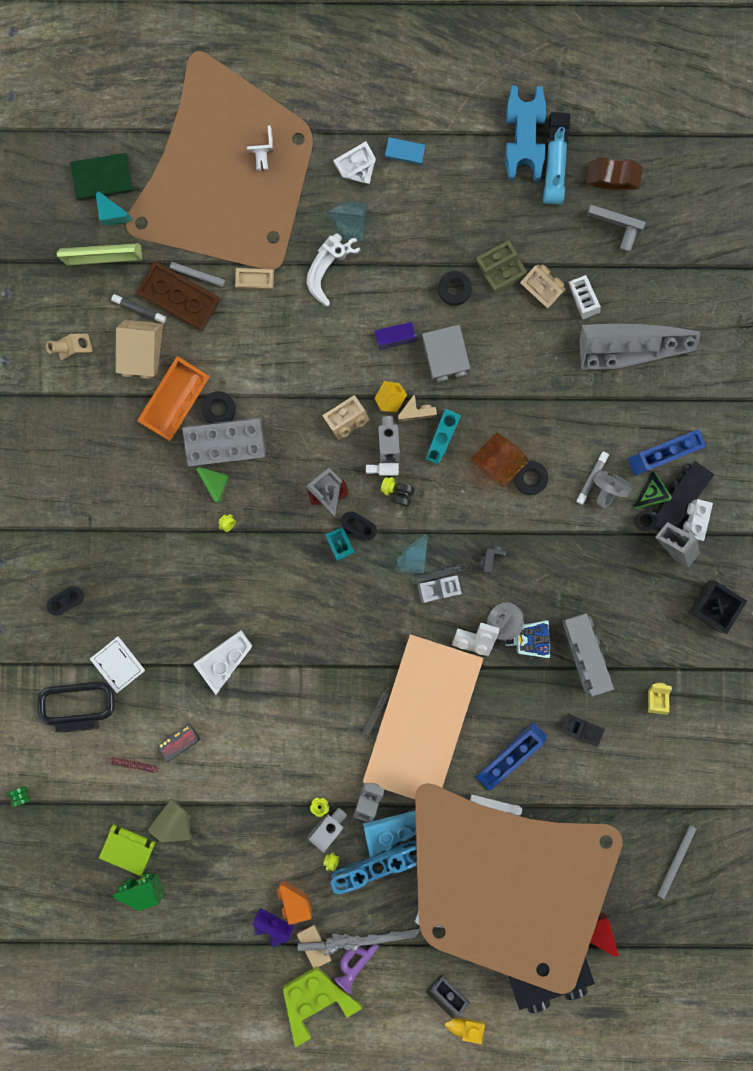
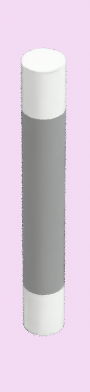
(590, 482)

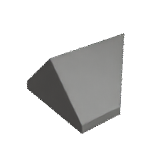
(326, 489)

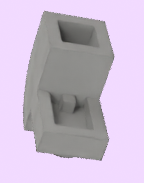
(368, 802)

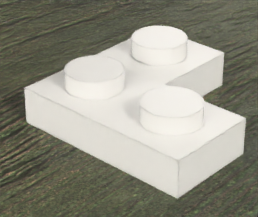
(480, 642)

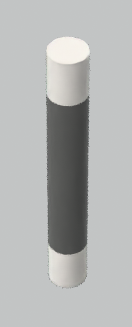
(138, 308)

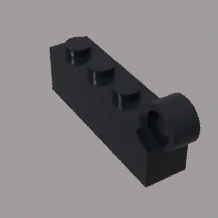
(683, 492)

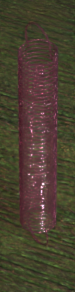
(137, 764)

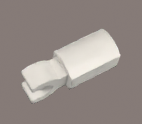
(383, 469)

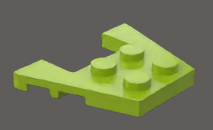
(311, 994)

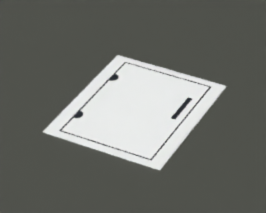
(117, 664)

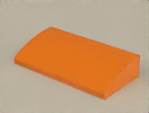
(173, 398)

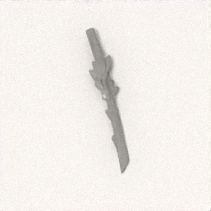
(350, 942)

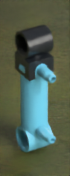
(556, 158)

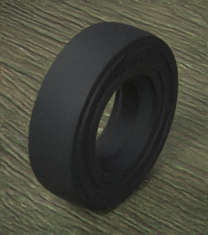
(454, 300)
(214, 397)
(542, 478)

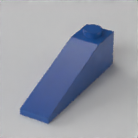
(666, 452)
(512, 756)

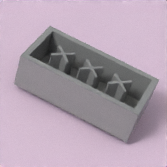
(224, 441)

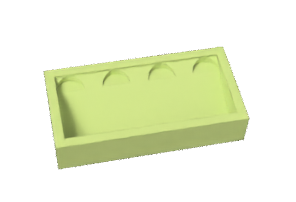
(100, 254)

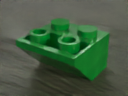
(141, 893)

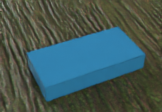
(405, 151)

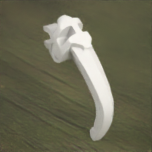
(327, 253)

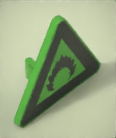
(652, 492)

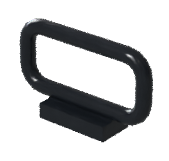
(76, 722)

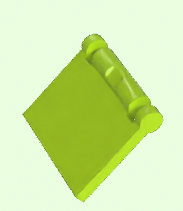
(127, 850)

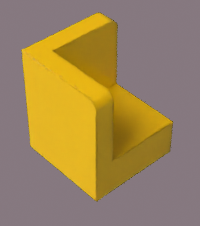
(390, 396)

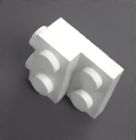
(699, 515)

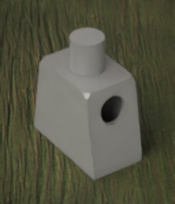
(389, 441)
(320, 836)

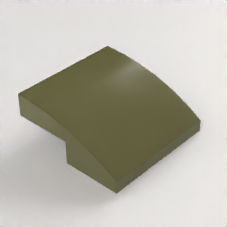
(501, 266)

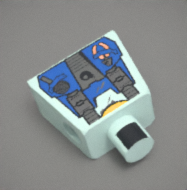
(532, 640)

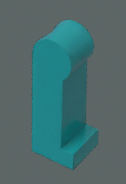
(442, 436)

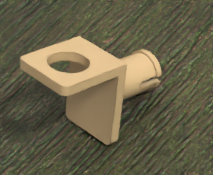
(69, 345)

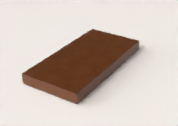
(178, 296)

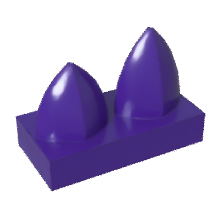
(273, 925)

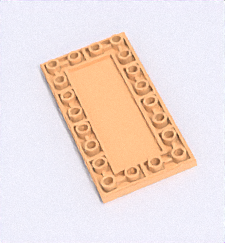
(423, 717)

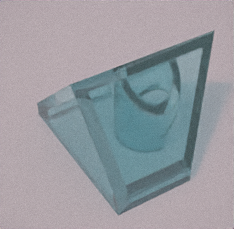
(350, 219)

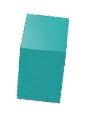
(109, 212)
(339, 544)

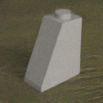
(679, 544)

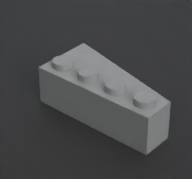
(587, 654)

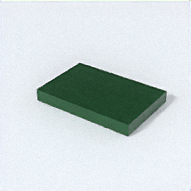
(103, 174)

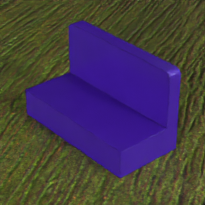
(395, 335)

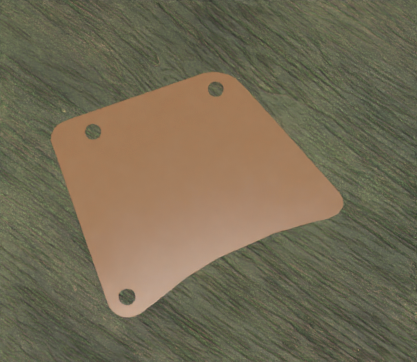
(207, 183)
(510, 886)

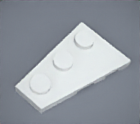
(222, 660)

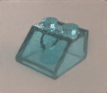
(414, 557)

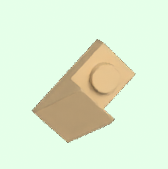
(411, 413)

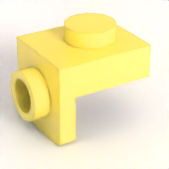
(659, 698)

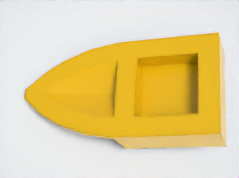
(467, 1029)

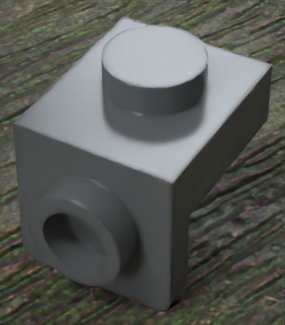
(487, 561)

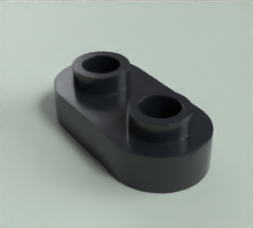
(359, 525)
(66, 600)

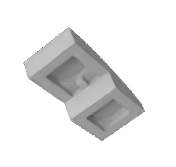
(439, 589)

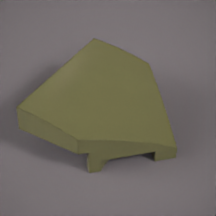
(172, 824)

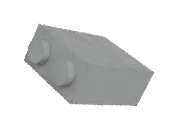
(446, 353)

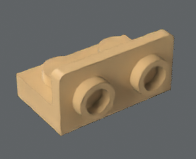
(543, 285)
(346, 417)

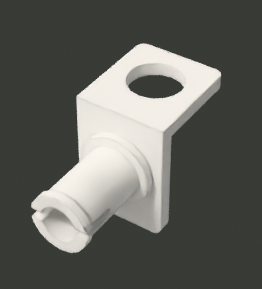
(261, 152)

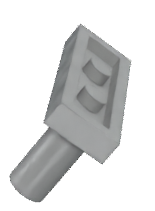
(631, 224)

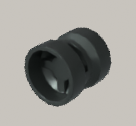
(404, 490)

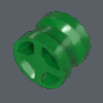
(18, 796)

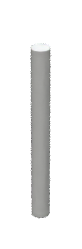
(677, 861)

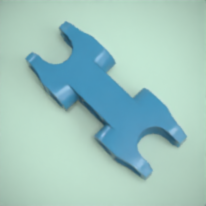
(525, 117)
(367, 873)

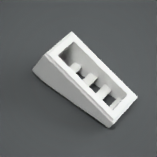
(590, 307)

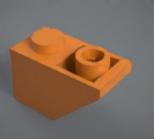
(296, 903)

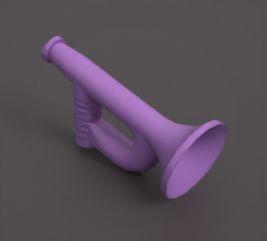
(351, 972)

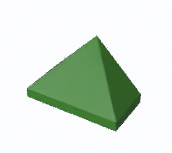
(214, 482)

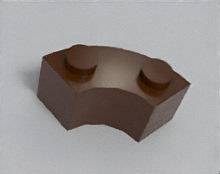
(614, 174)

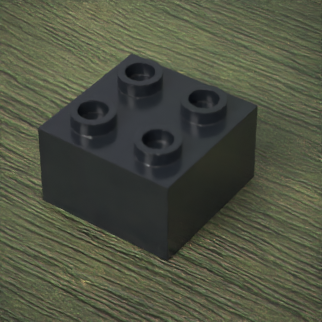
(717, 606)

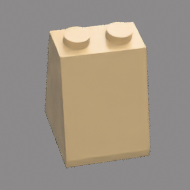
(138, 348)

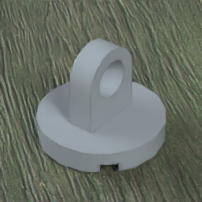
(611, 487)
(507, 618)

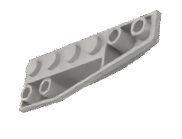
(631, 344)

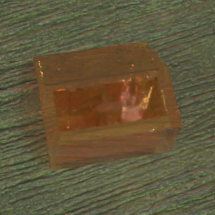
(500, 459)

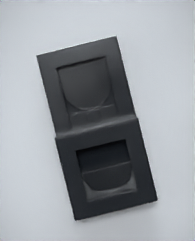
(583, 730)

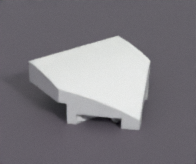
(356, 164)

